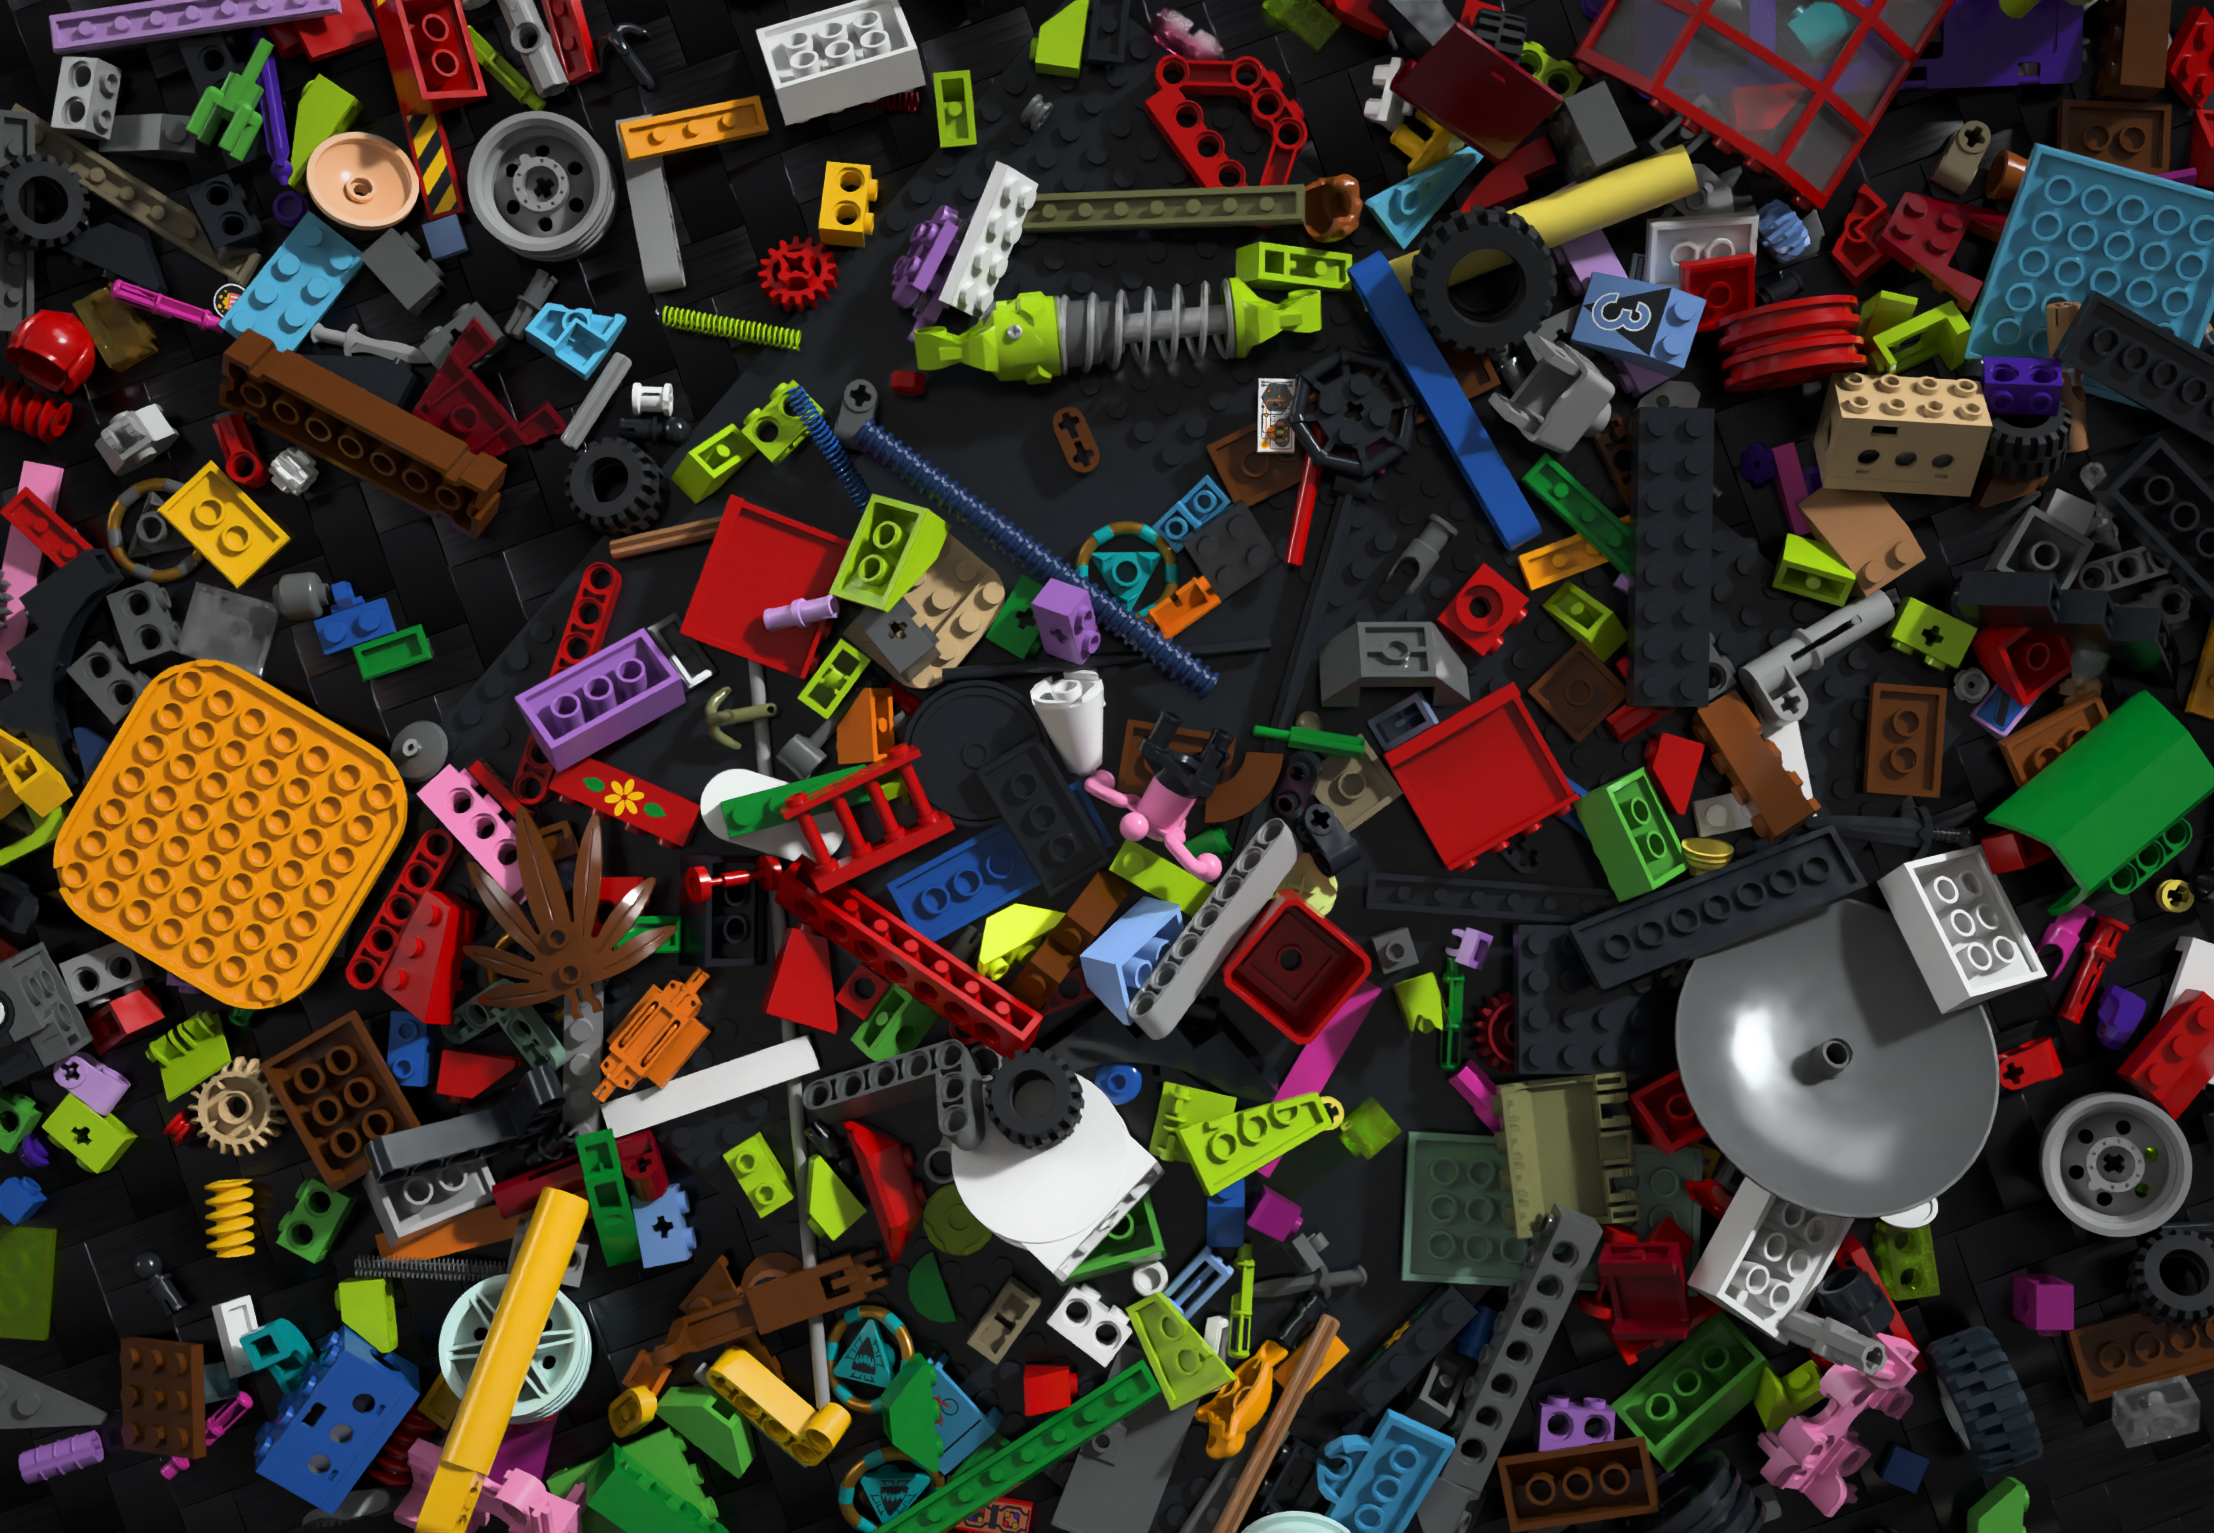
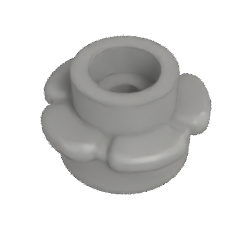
(1980, 682)

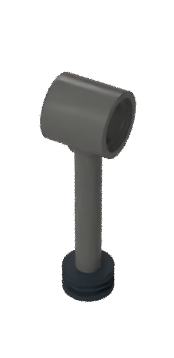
(803, 754)

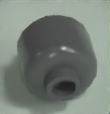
(301, 596)

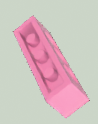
(444, 796)

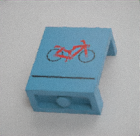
(961, 1421)

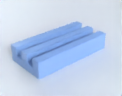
(1215, 1263)

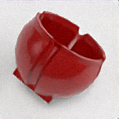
(52, 350)

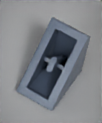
(1402, 721)

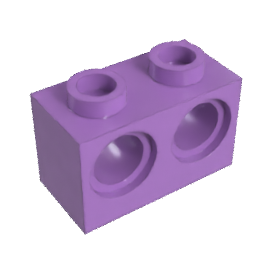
(1576, 1416)

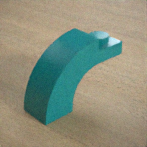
(279, 1349)

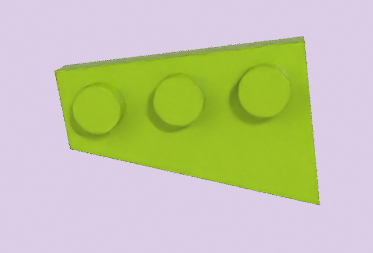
(1176, 1352)

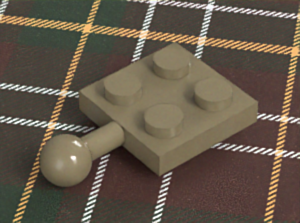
(1350, 785)

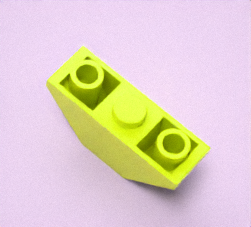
(1014, 938)

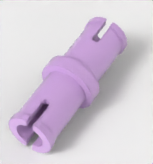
(801, 613)

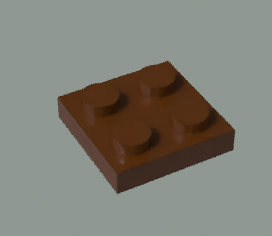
(1578, 692)

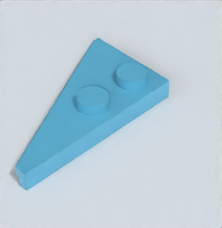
(1414, 201)

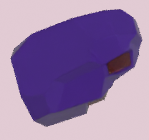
(2118, 1016)

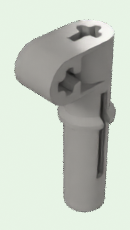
(1779, 670)

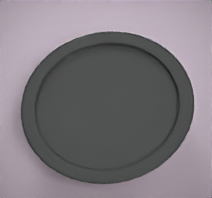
(419, 751)

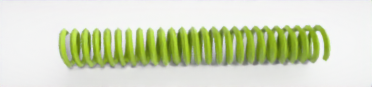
(708, 321)

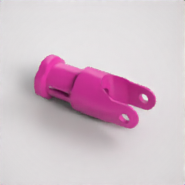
(2064, 933)

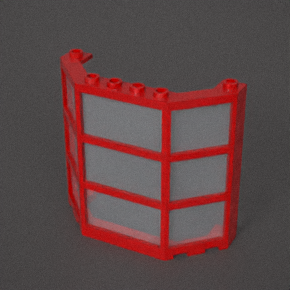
(1767, 78)

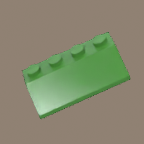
(1693, 1391)

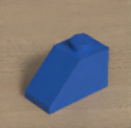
(1226, 1216)

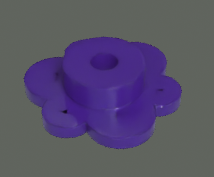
(1758, 463)

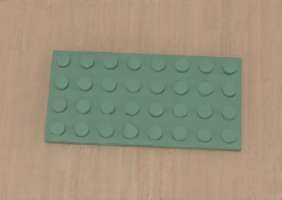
(1457, 1205)

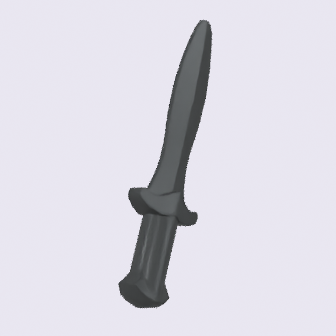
(1319, 1281)

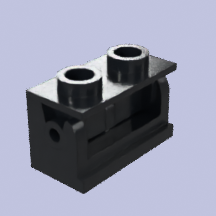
(1293, 1480)

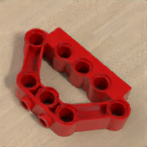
(1219, 79)

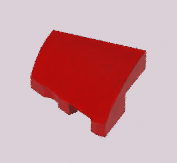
(1857, 247)

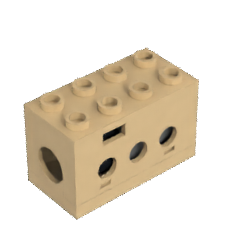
(1902, 434)

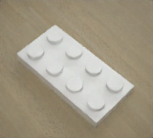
(989, 240)

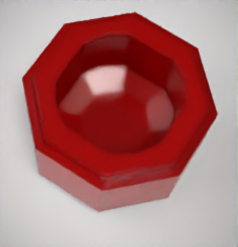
(908, 382)

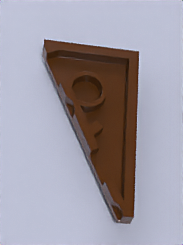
(716, 1288)

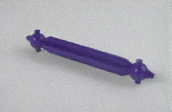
(273, 114)

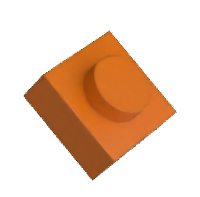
(644, 1374)

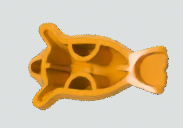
(1240, 1402)

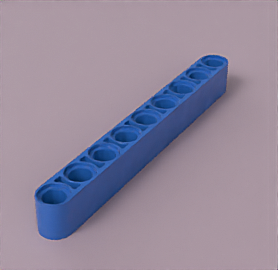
(1444, 401)

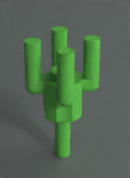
(234, 104)

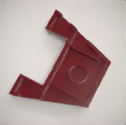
(1928, 231)
(469, 411)

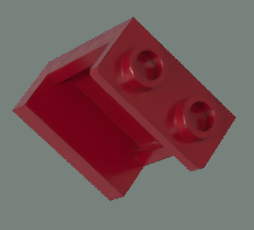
(1647, 1290)

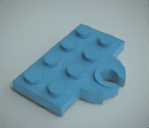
(1382, 1474)

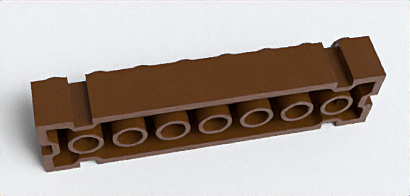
(361, 433)

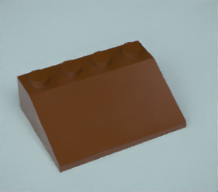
(339, 1097)

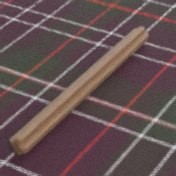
(1277, 1425)

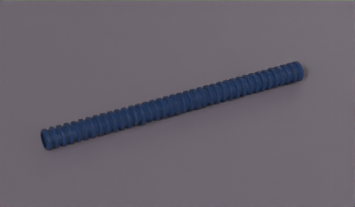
(1032, 556)

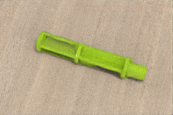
(505, 72)
(1242, 1302)

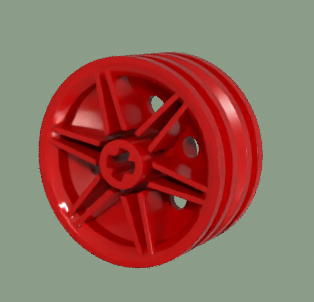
(1790, 343)

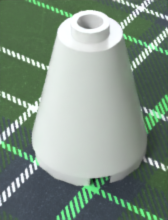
(1073, 718)

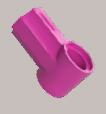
(1477, 1090)

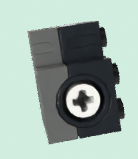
(36, 1015)

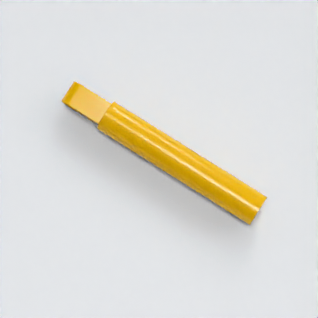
(503, 1362)

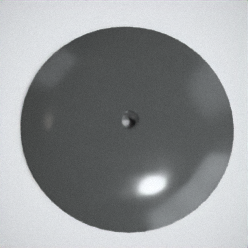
(1850, 1136)

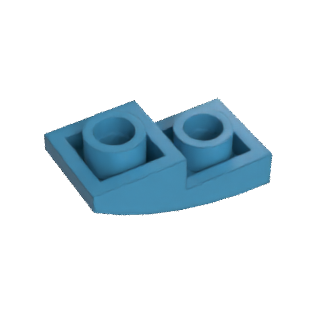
(1192, 511)

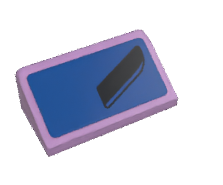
(1998, 712)

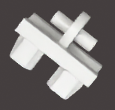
(1391, 108)

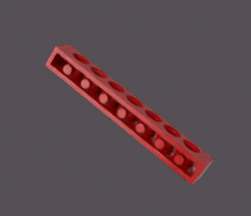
(910, 960)

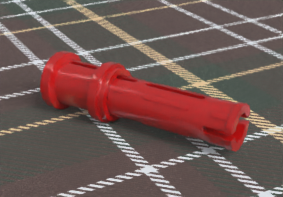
(2098, 953)

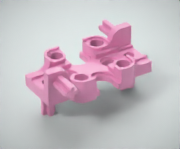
(1824, 1448)
(519, 1502)

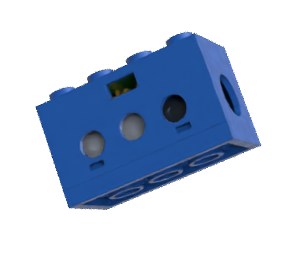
(336, 1419)

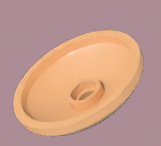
(363, 165)

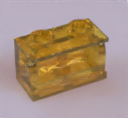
(116, 329)

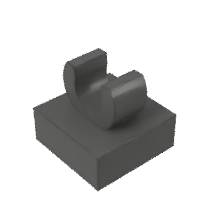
(1304, 1251)

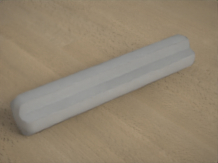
(596, 400)

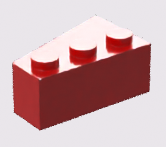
(430, 957)

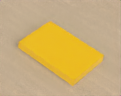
(224, 524)

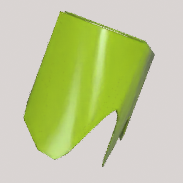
(1420, 1003)

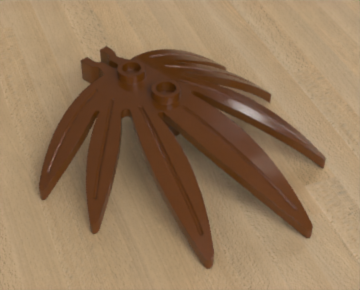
(564, 949)

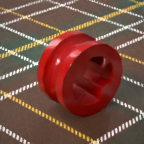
(180, 1127)

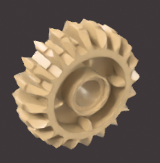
(220, 1118)

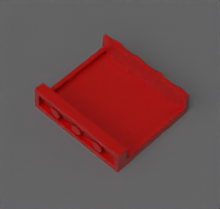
(759, 565)
(1481, 778)

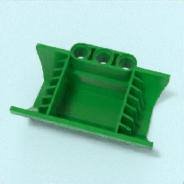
(2114, 800)

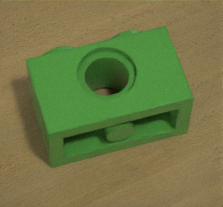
(894, 1025)

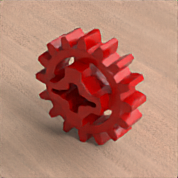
(798, 274)

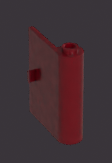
(1475, 93)

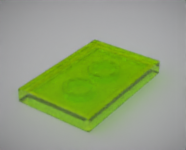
(26, 1281)

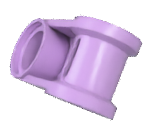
(96, 1085)

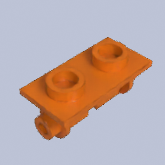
(1194, 601)

